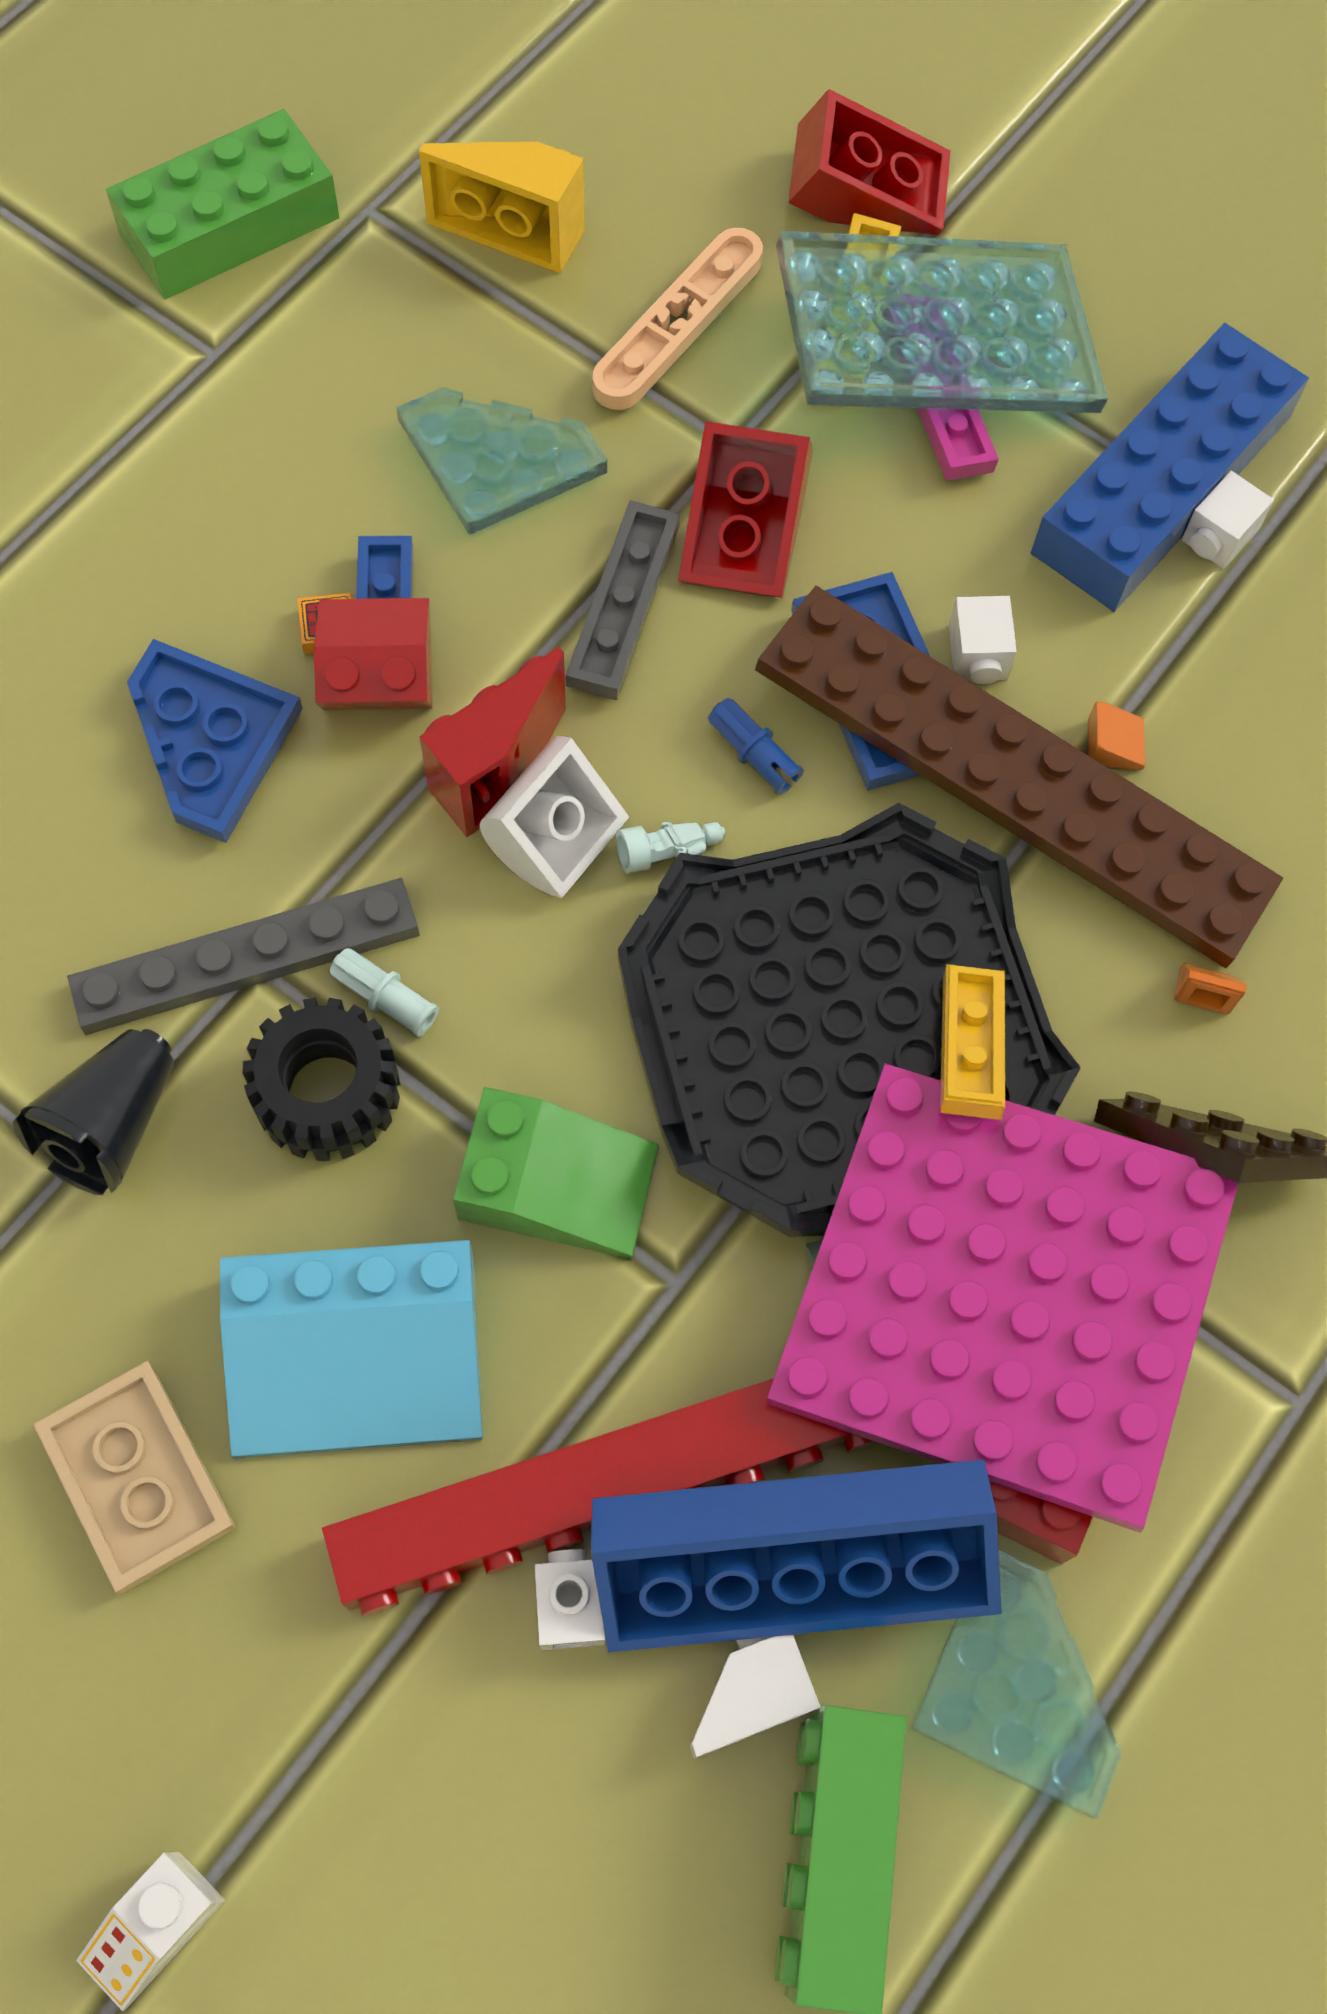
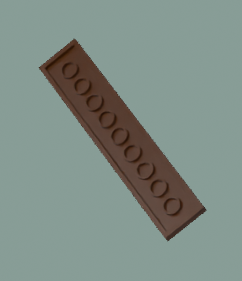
(1020, 776)

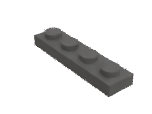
(622, 600)

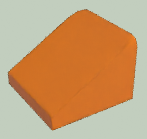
(1116, 737)
(1208, 988)

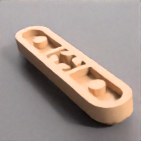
(705, 291)

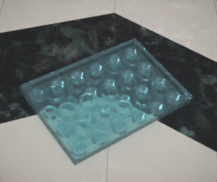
(938, 323)

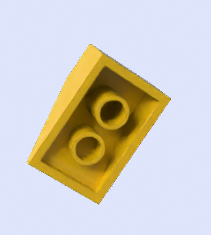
(507, 197)

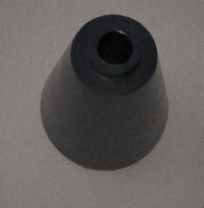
(99, 1111)

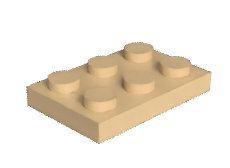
(134, 1477)

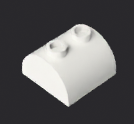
(553, 819)

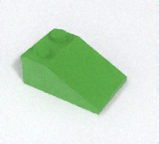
(554, 1174)

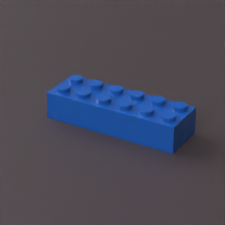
(1165, 463)
(796, 1556)

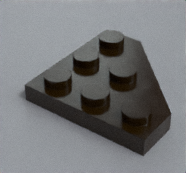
(1218, 1140)

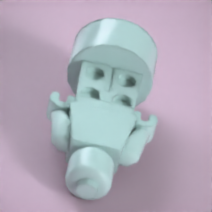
(639, 849)

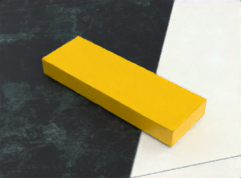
(973, 1042)

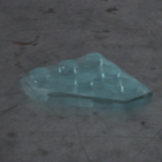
(497, 454)
(1021, 1696)

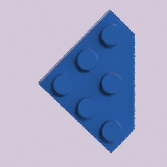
(208, 734)

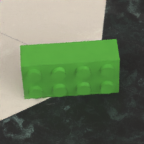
(224, 203)
(844, 1860)

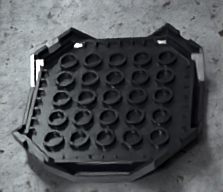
(790, 982)

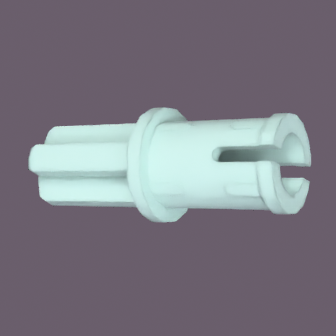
(384, 991)

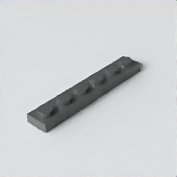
(241, 956)

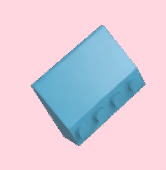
(350, 1348)

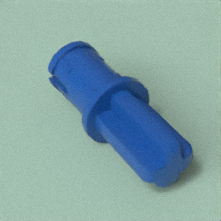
(754, 744)

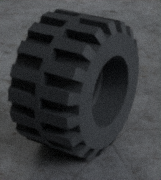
(314, 1035)

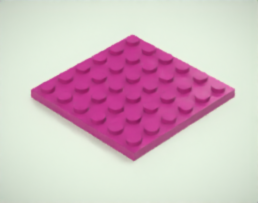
(1009, 1297)

